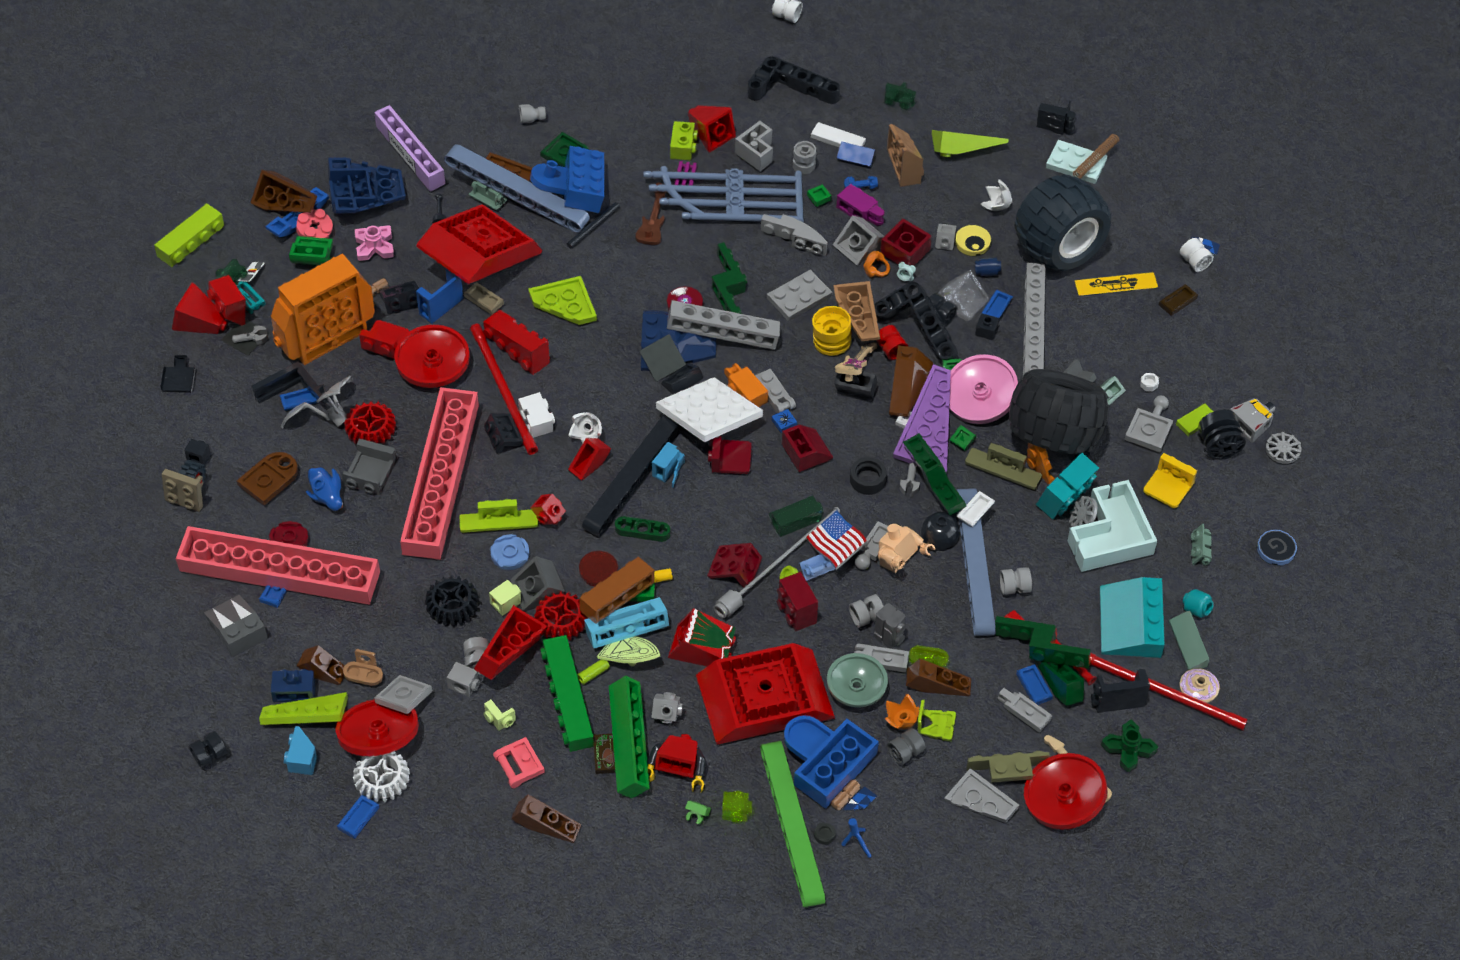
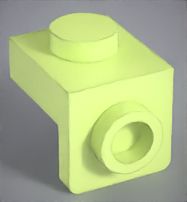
(495, 716)

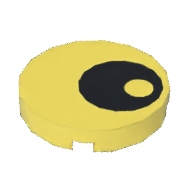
(973, 240)

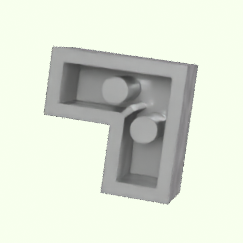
(755, 146)

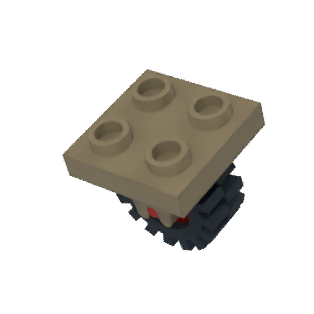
(185, 486)

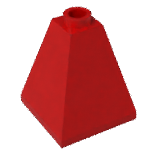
(713, 124)
(197, 313)

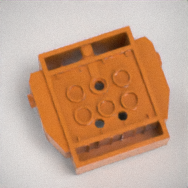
(321, 310)

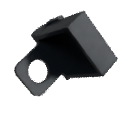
(1056, 118)

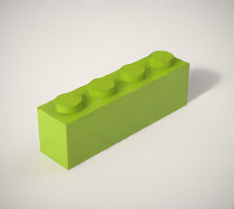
(189, 235)

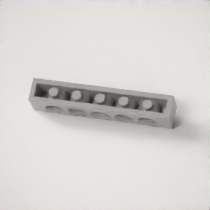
(723, 325)

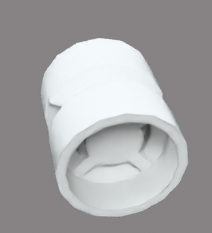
(789, 9)
(1197, 256)

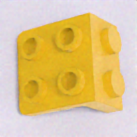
(1170, 481)

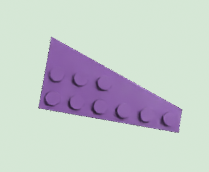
(929, 417)

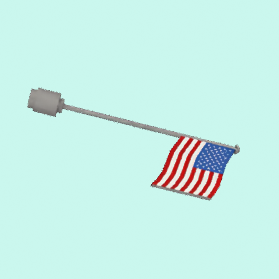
(831, 538)

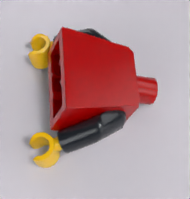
(678, 757)

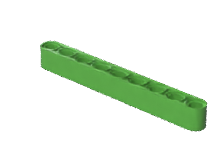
(792, 824)

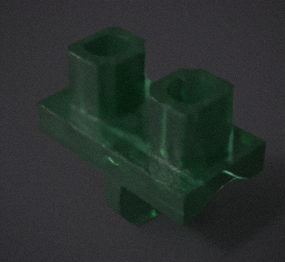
(900, 94)
(234, 270)

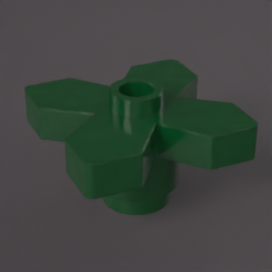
(1129, 745)

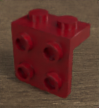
(729, 456)

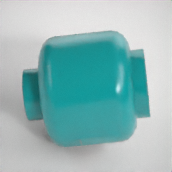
(1198, 603)

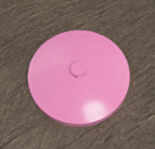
(981, 389)

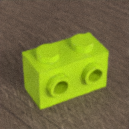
(683, 140)

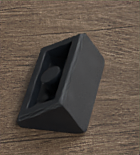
(683, 378)

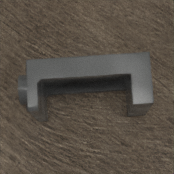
(370, 467)

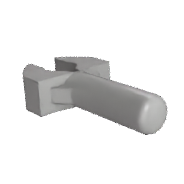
(254, 335)
(910, 480)

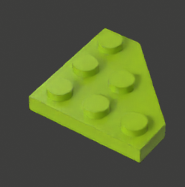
(565, 299)

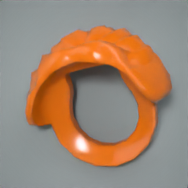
(870, 269)

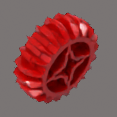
(360, 419)
(557, 611)

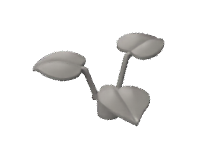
(336, 412)

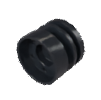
(1221, 434)

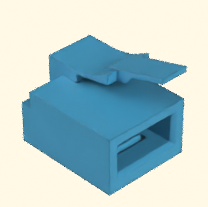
(666, 462)

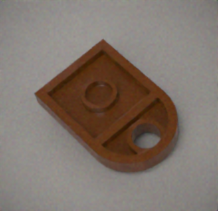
(269, 477)

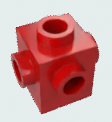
(548, 509)

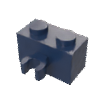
(292, 685)

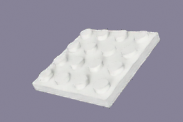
(709, 409)

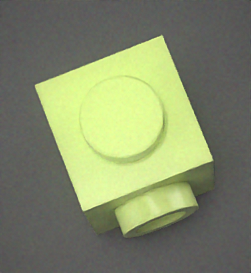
(504, 597)

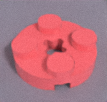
(317, 217)

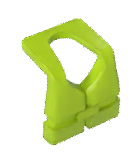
(941, 724)

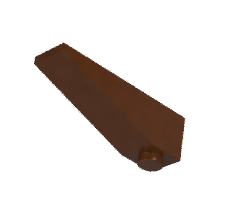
(281, 194)
(909, 378)

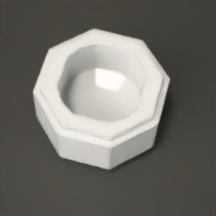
(1149, 382)

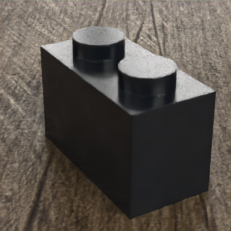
(861, 385)

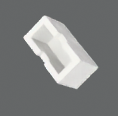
(535, 411)

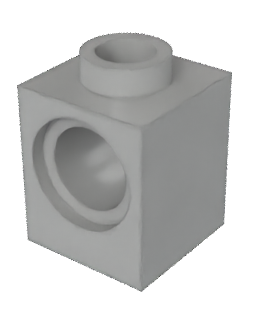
(463, 679)

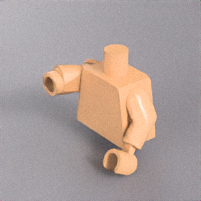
(899, 546)

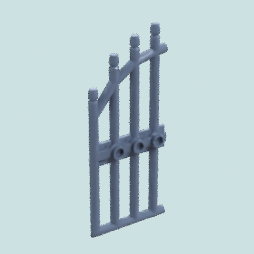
(734, 194)

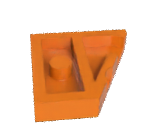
(1038, 459)

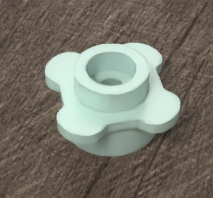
(903, 275)

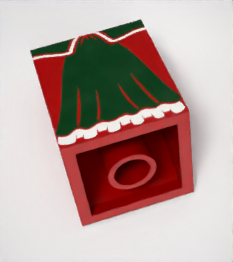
(701, 639)

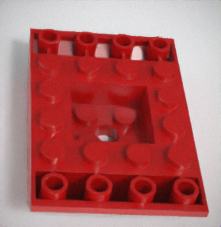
(476, 244)
(743, 710)

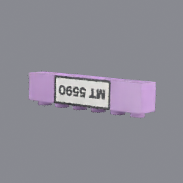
(409, 148)

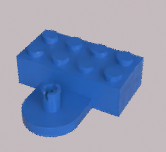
(578, 181)
(829, 756)

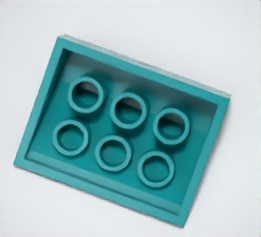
(1132, 618)

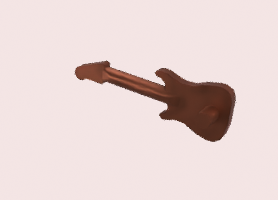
(650, 230)

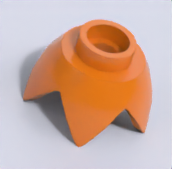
(902, 715)

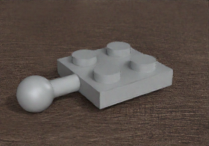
(1150, 428)

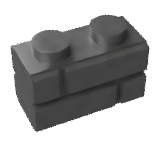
(890, 626)

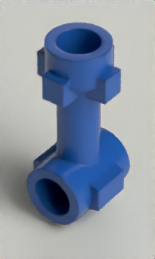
(871, 182)

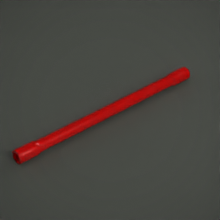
(480, 338)
(1228, 717)

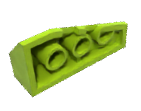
(956, 143)

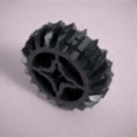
(453, 606)

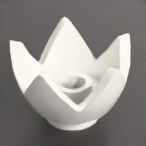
(999, 196)
(578, 429)

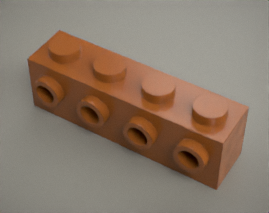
(616, 590)

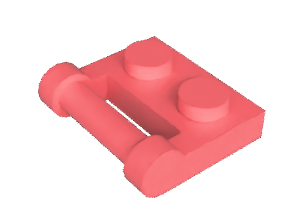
(525, 760)

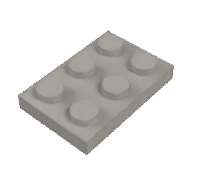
(799, 295)

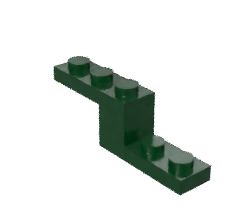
(730, 282)
(934, 474)
(1042, 642)

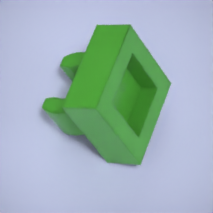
(698, 809)

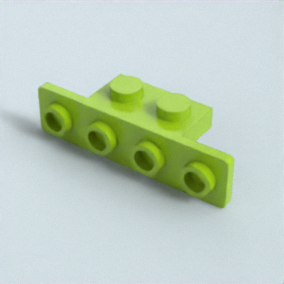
(498, 516)

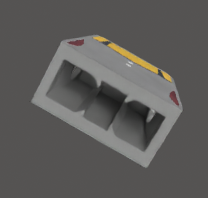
(1254, 417)

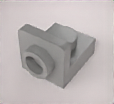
(945, 236)

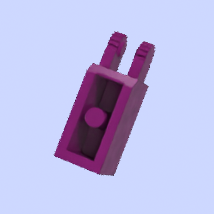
(857, 203)

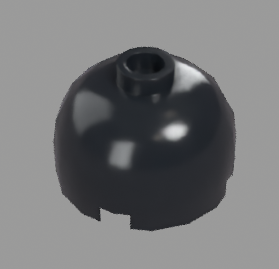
(940, 531)

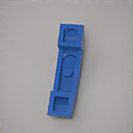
(287, 225)

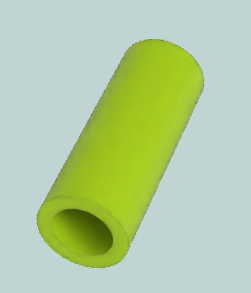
(593, 671)

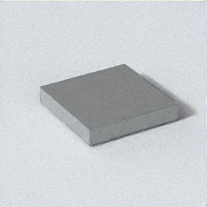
(403, 694)

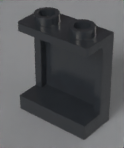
(1120, 695)

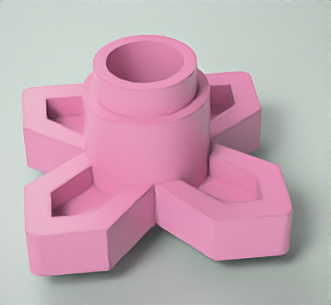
(374, 240)

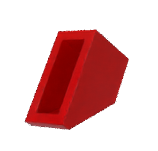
(589, 457)

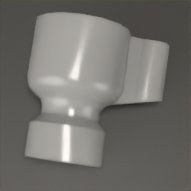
(529, 113)

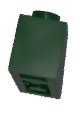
(1063, 682)

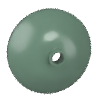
(859, 671)

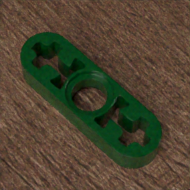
(647, 535)

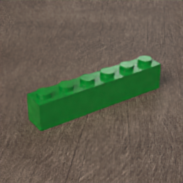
(568, 694)
(628, 737)

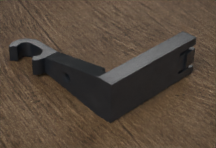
(284, 379)

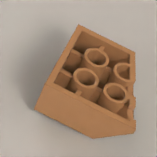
(904, 157)

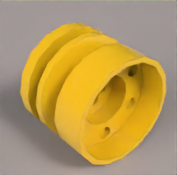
(832, 330)

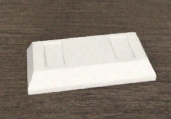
(975, 509)

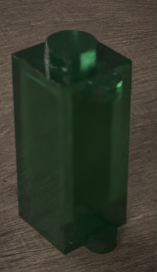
(796, 516)

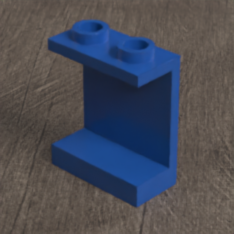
(437, 304)

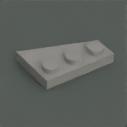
(981, 797)

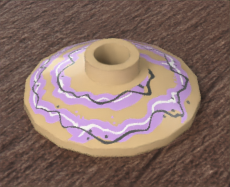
(1205, 692)

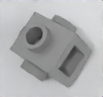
(660, 709)

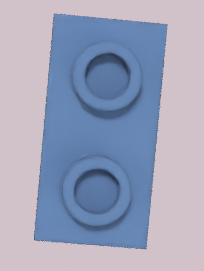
(816, 566)

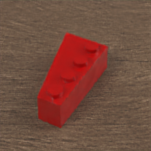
(517, 341)
(511, 640)

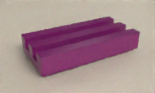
(687, 166)

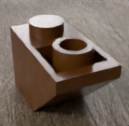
(323, 665)

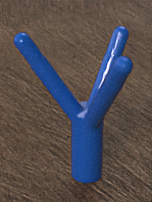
(854, 831)

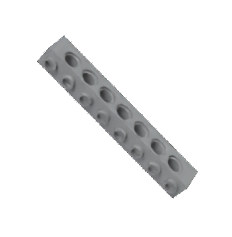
(1034, 317)

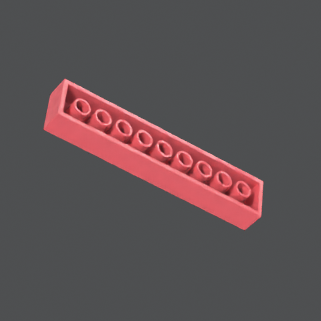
(439, 474)
(278, 565)

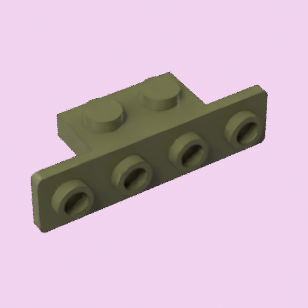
(1004, 464)
(1008, 767)

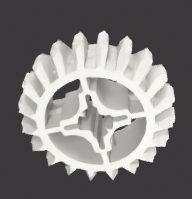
(389, 783)

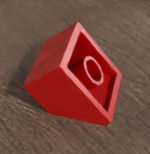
(228, 299)

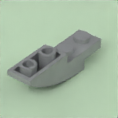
(800, 233)

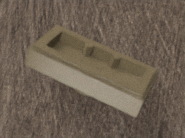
(484, 298)

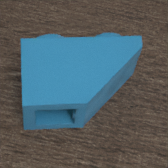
(301, 753)

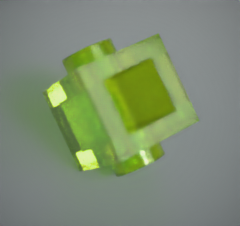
(736, 806)

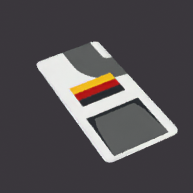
(252, 271)

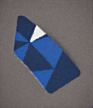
(1212, 246)
(861, 800)

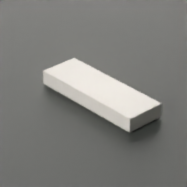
(834, 136)

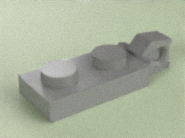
(1025, 709)

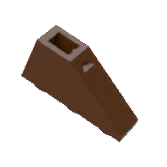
(936, 679)
(545, 820)

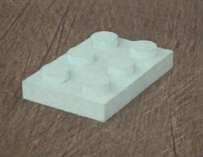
(1068, 157)

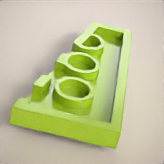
(311, 710)

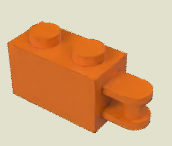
(746, 384)

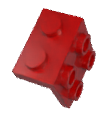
(382, 338)

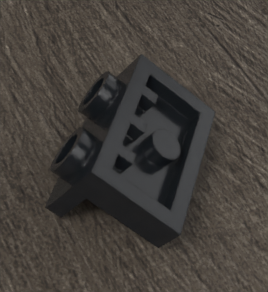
(400, 297)
(502, 431)

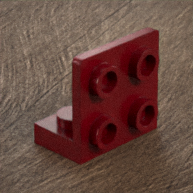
(736, 561)

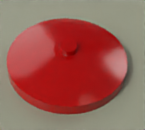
(432, 356)
(375, 729)
(1066, 791)

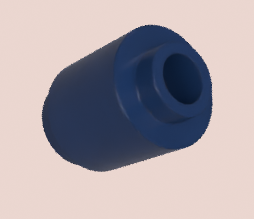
(987, 266)

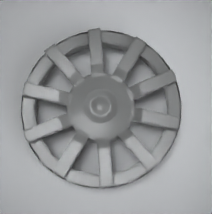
(1283, 448)
(1084, 512)

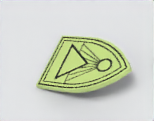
(629, 651)

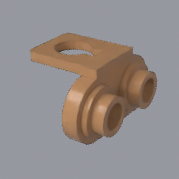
(363, 671)

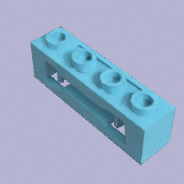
(628, 622)

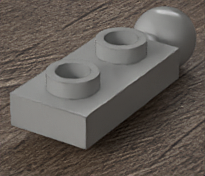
(871, 549)

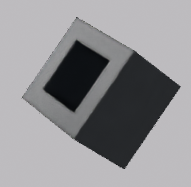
(987, 326)
(197, 451)

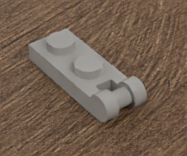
(776, 391)

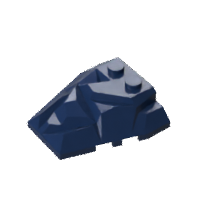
(362, 187)
(691, 346)

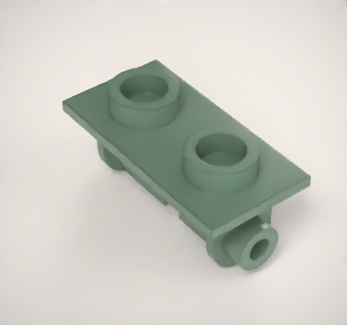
(487, 195)
(1200, 540)

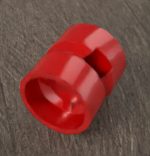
(890, 340)

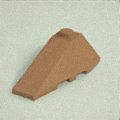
(858, 302)

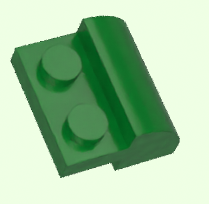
(310, 250)

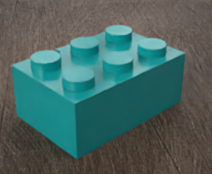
(1066, 491)

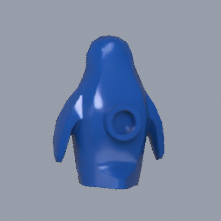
(325, 488)

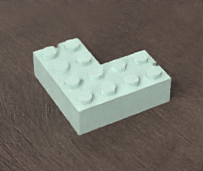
(1118, 534)

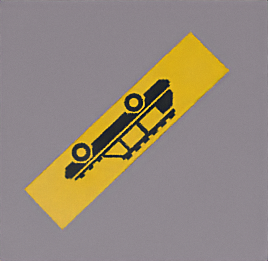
(1116, 283)

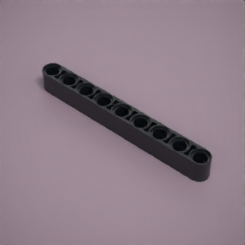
(630, 477)

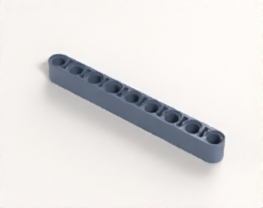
(515, 188)
(976, 572)

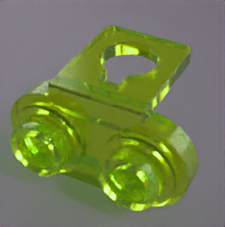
(933, 655)

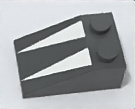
(236, 625)

